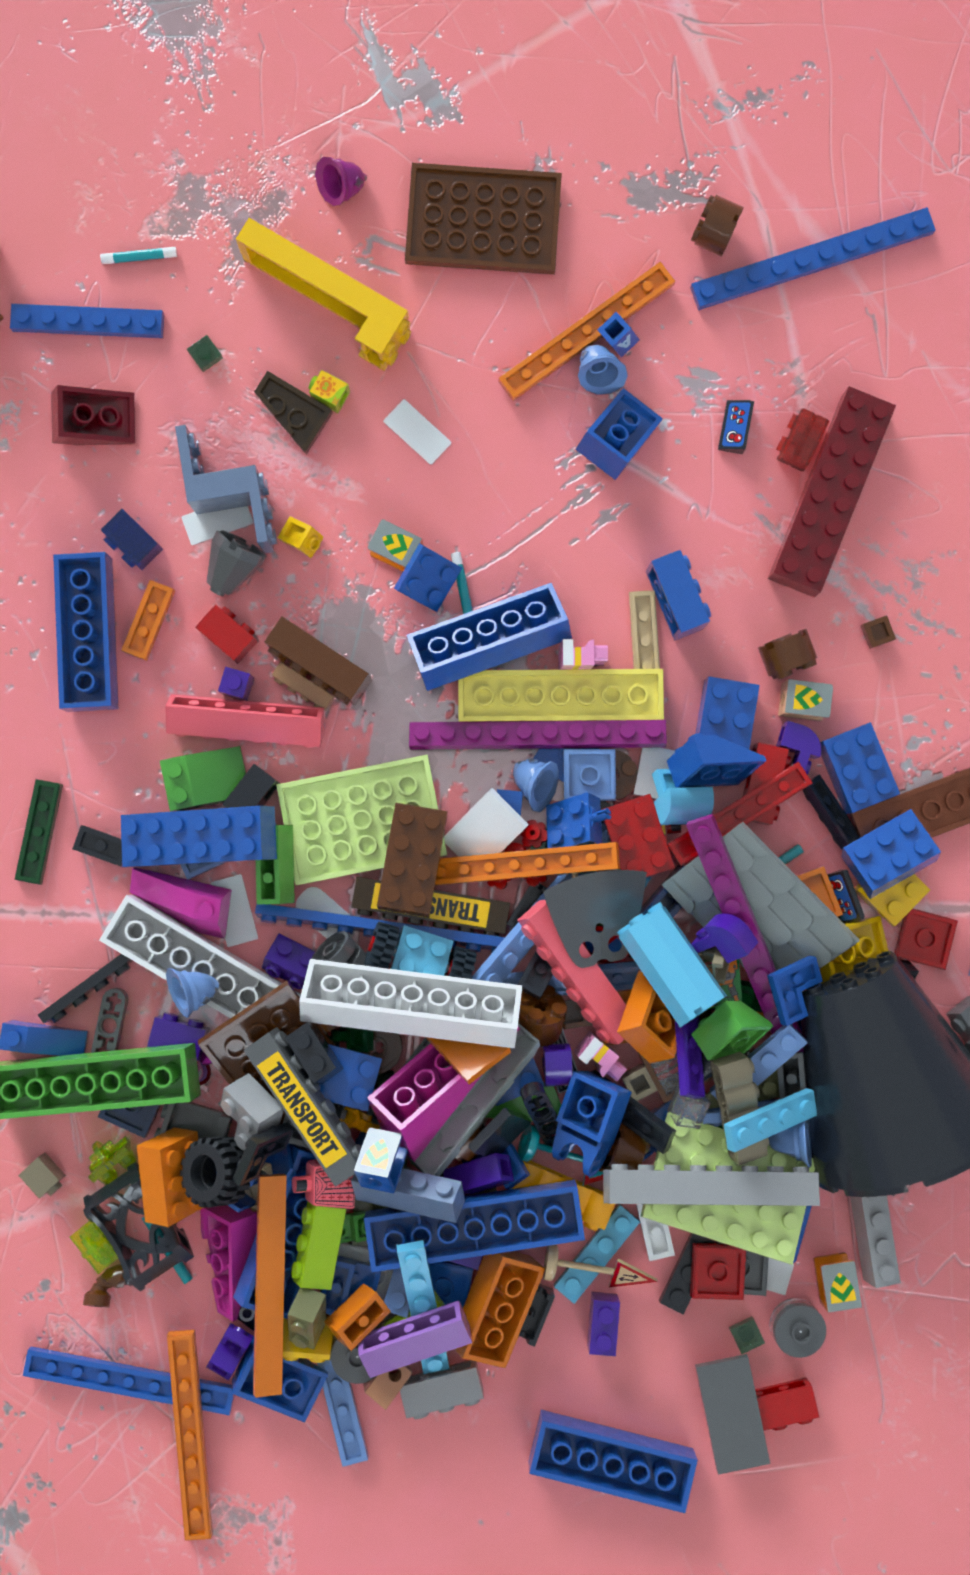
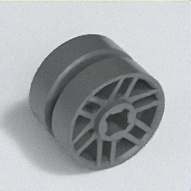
(340, 949)

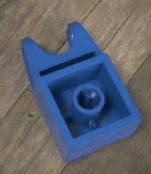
(589, 1119)

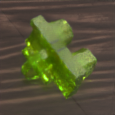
(107, 1156)
(94, 1246)

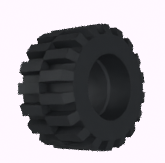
(200, 1170)

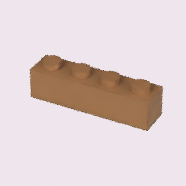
(301, 685)

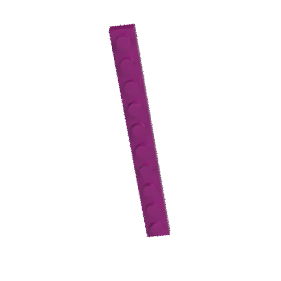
(538, 734)
(734, 901)

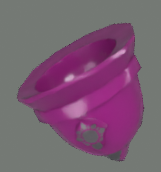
(338, 179)

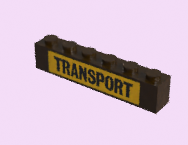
(446, 909)

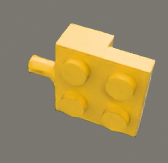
(896, 901)

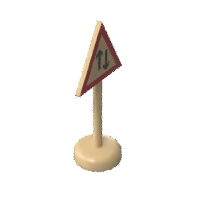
(622, 1274)

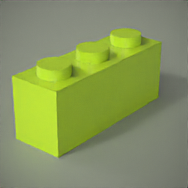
(318, 1246)

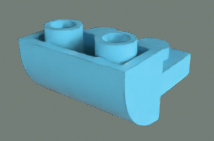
(680, 805)

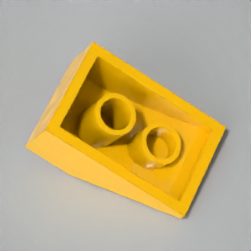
(871, 943)

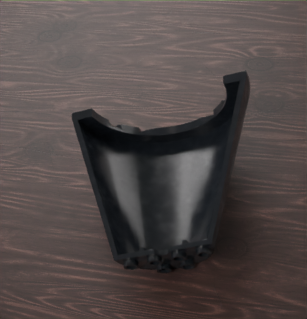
(884, 1083)

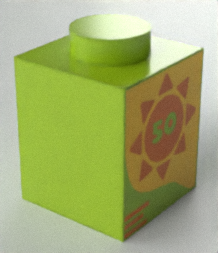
(329, 390)

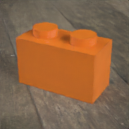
(357, 1316)

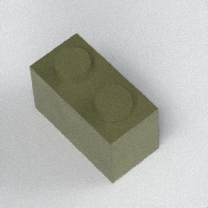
(307, 1318)

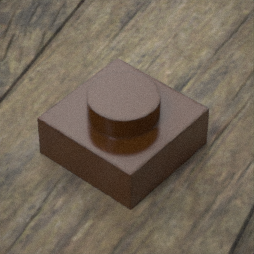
(878, 632)

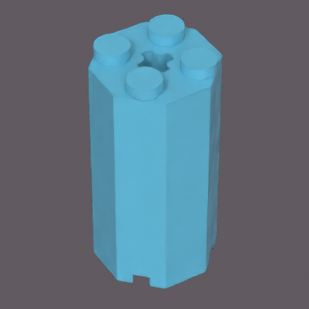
(671, 964)

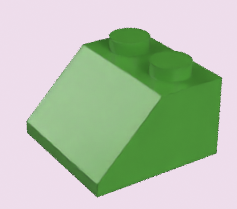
(730, 1030)

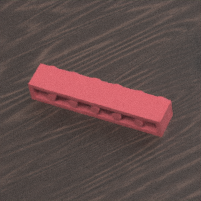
(245, 720)
(587, 985)

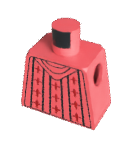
(320, 1189)

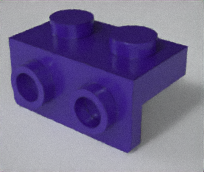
(288, 961)

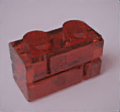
(802, 439)

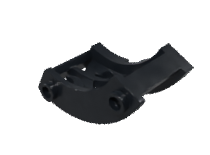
(173, 1240)

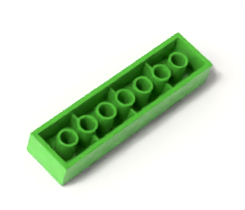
(99, 1081)

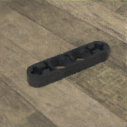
(542, 1116)

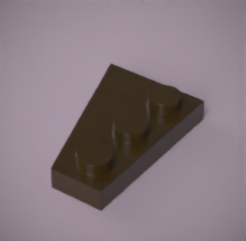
(293, 409)

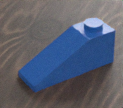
(42, 1039)

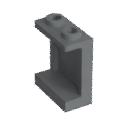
(195, 1117)

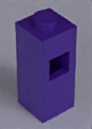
(482, 1173)

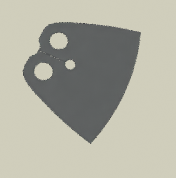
(591, 899)

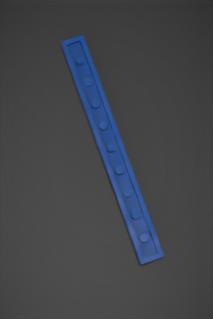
(812, 258)
(322, 920)

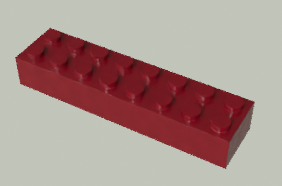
(831, 492)

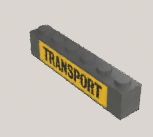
(305, 1105)

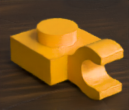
(359, 1120)

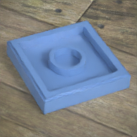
(590, 772)

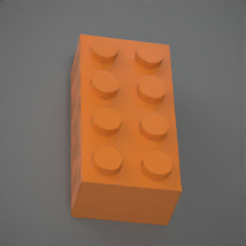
(499, 1305)

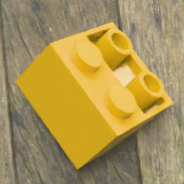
(318, 1355)

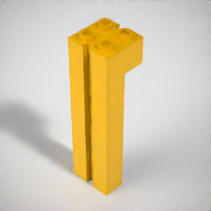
(380, 320)

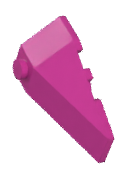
(188, 901)
(229, 1242)

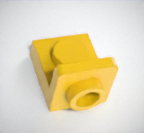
(300, 536)

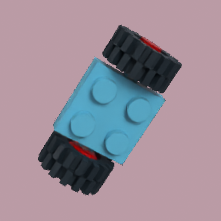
(418, 952)

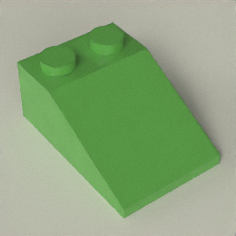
(202, 777)

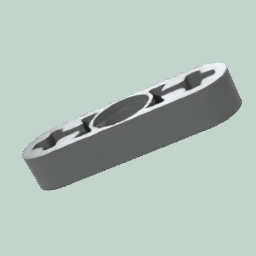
(108, 1005)

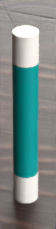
(138, 255)
(462, 584)

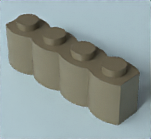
(737, 1097)

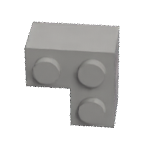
(251, 1108)

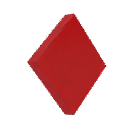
(926, 938)
(717, 1272)

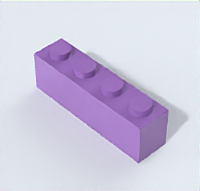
(415, 1339)

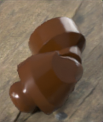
(98, 1294)

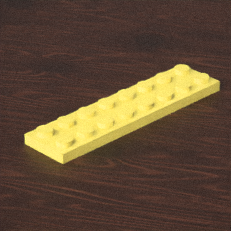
(561, 695)

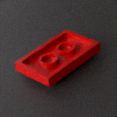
(639, 836)

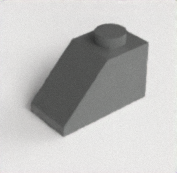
(792, 1075)

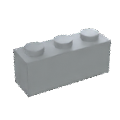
(442, 1390)

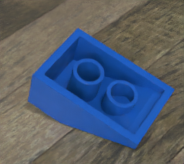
(618, 433)
(712, 762)
(355, 1081)
(300, 1385)

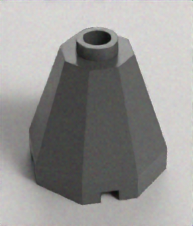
(231, 562)

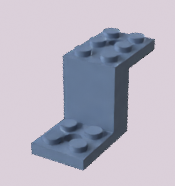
(225, 489)

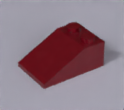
(92, 416)

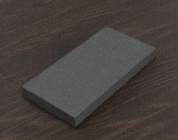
(732, 1414)

